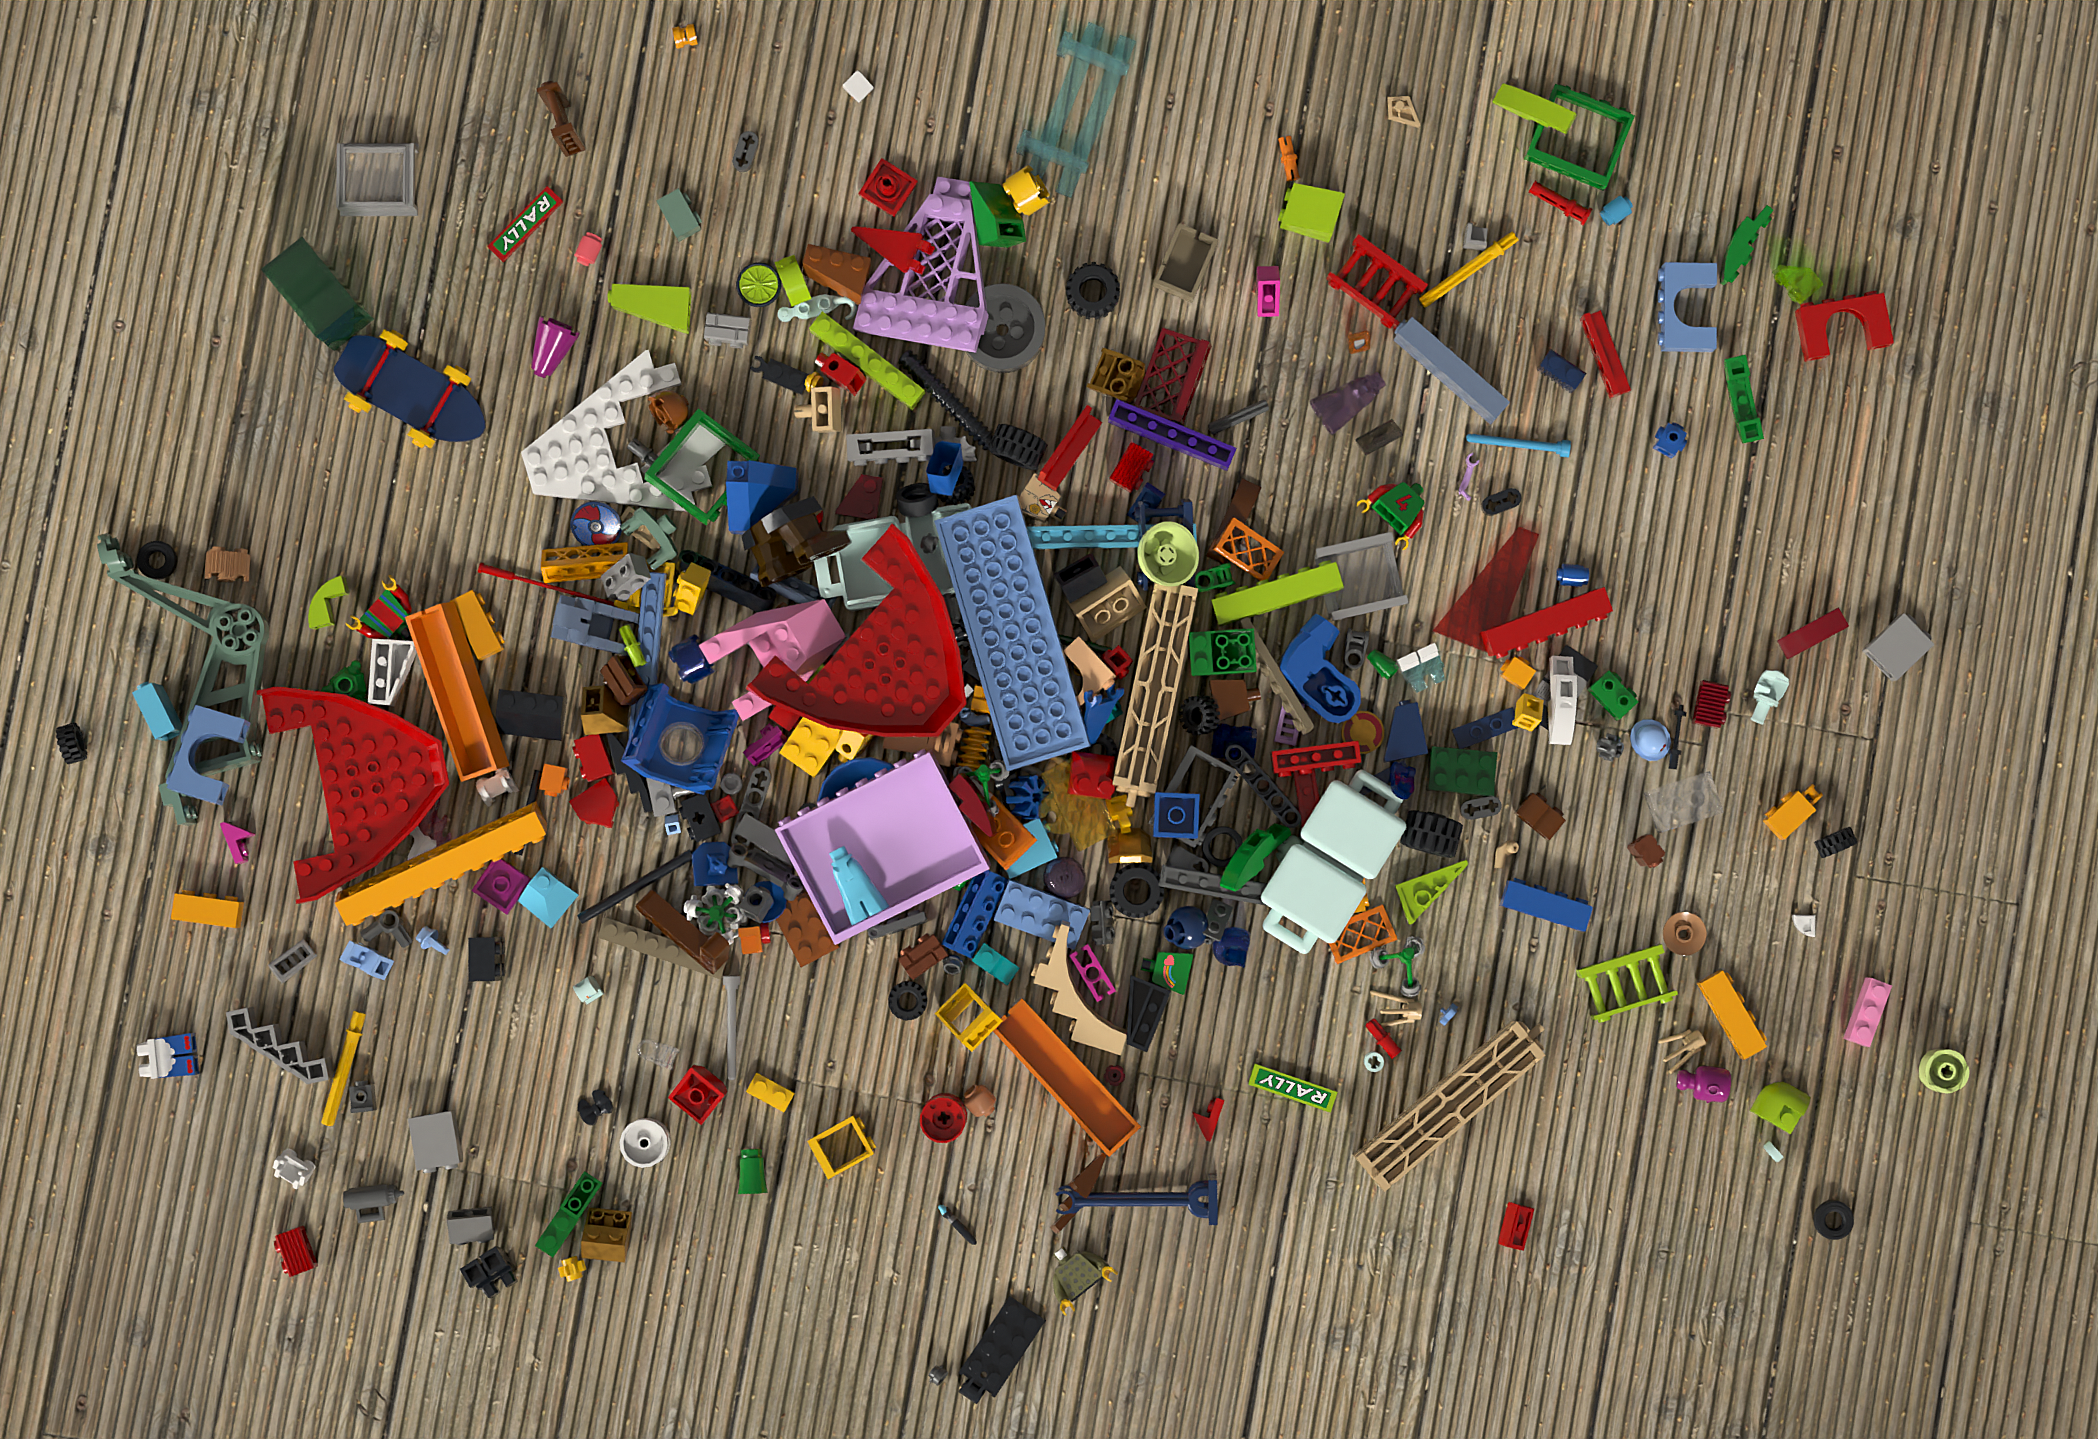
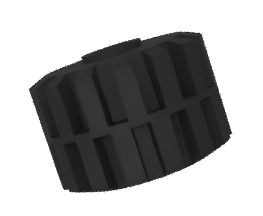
(1431, 833)

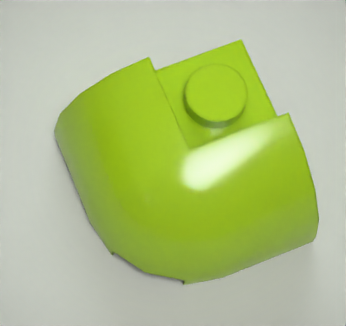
(1781, 1105)

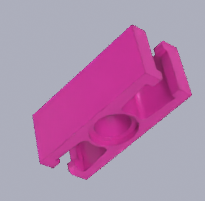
(1102, 975)

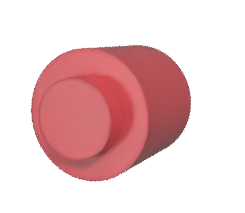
(588, 249)

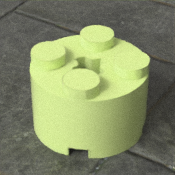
(1950, 1060)

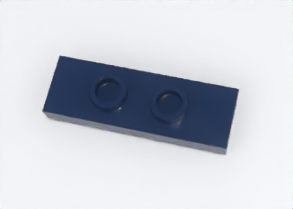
(1484, 728)

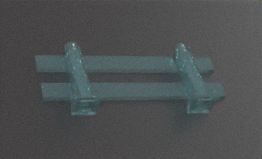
(1084, 55)

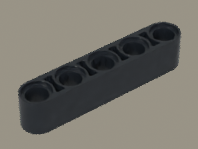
(730, 582)
(1269, 791)

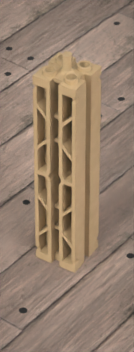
(1154, 691)
(1451, 1103)

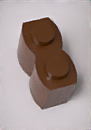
(1540, 816)

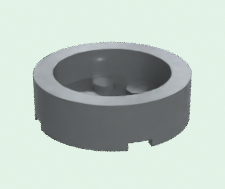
(1026, 326)

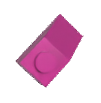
(1268, 291)

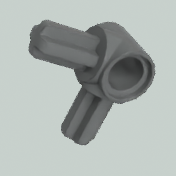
(396, 929)

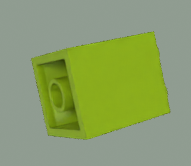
(1311, 211)

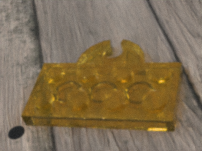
(1080, 816)

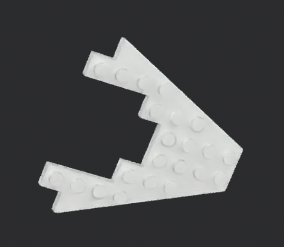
(576, 456)

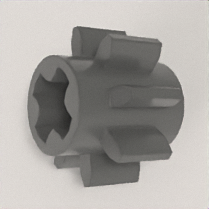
(1610, 747)

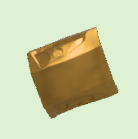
(1117, 376)
(1129, 847)

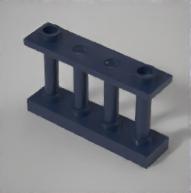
(1183, 511)

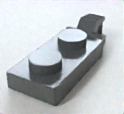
(896, 925)

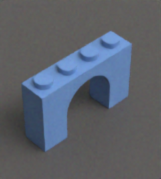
(1674, 334)
(203, 725)

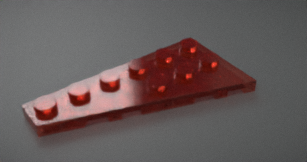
(1490, 594)

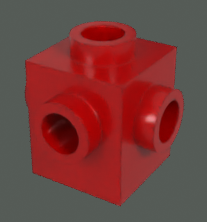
(1117, 661)

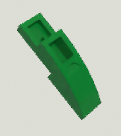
(1738, 248)
(1250, 856)
(568, 1214)

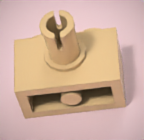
(824, 409)

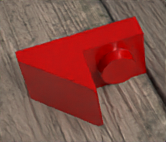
(1208, 1124)

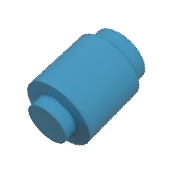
(1616, 210)

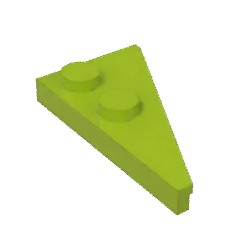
(1420, 892)

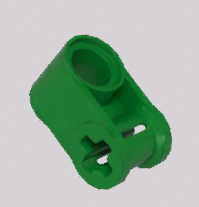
(1216, 578)

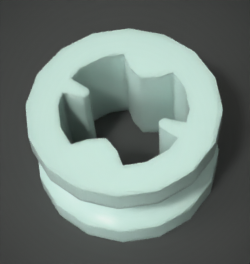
(1379, 1058)

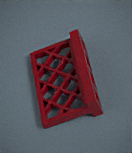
(1190, 382)

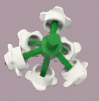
(714, 898)

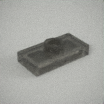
(1379, 437)

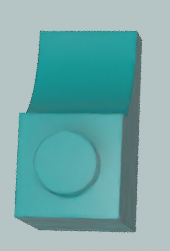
(995, 964)

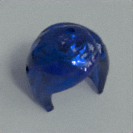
(1232, 947)

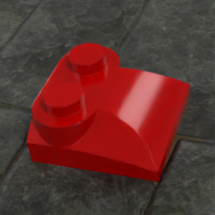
(1091, 775)
(698, 1093)

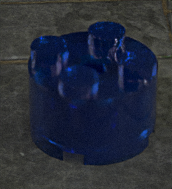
(691, 660)

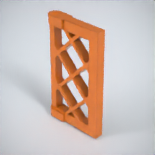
(1263, 544)
(1375, 943)

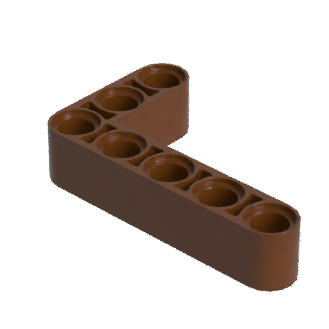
(708, 952)

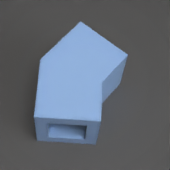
(673, 820)

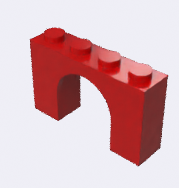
(1869, 309)

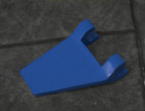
(1099, 710)

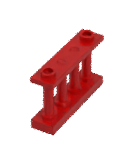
(1396, 273)

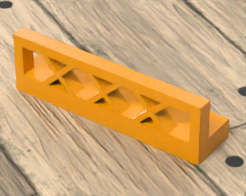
(583, 566)

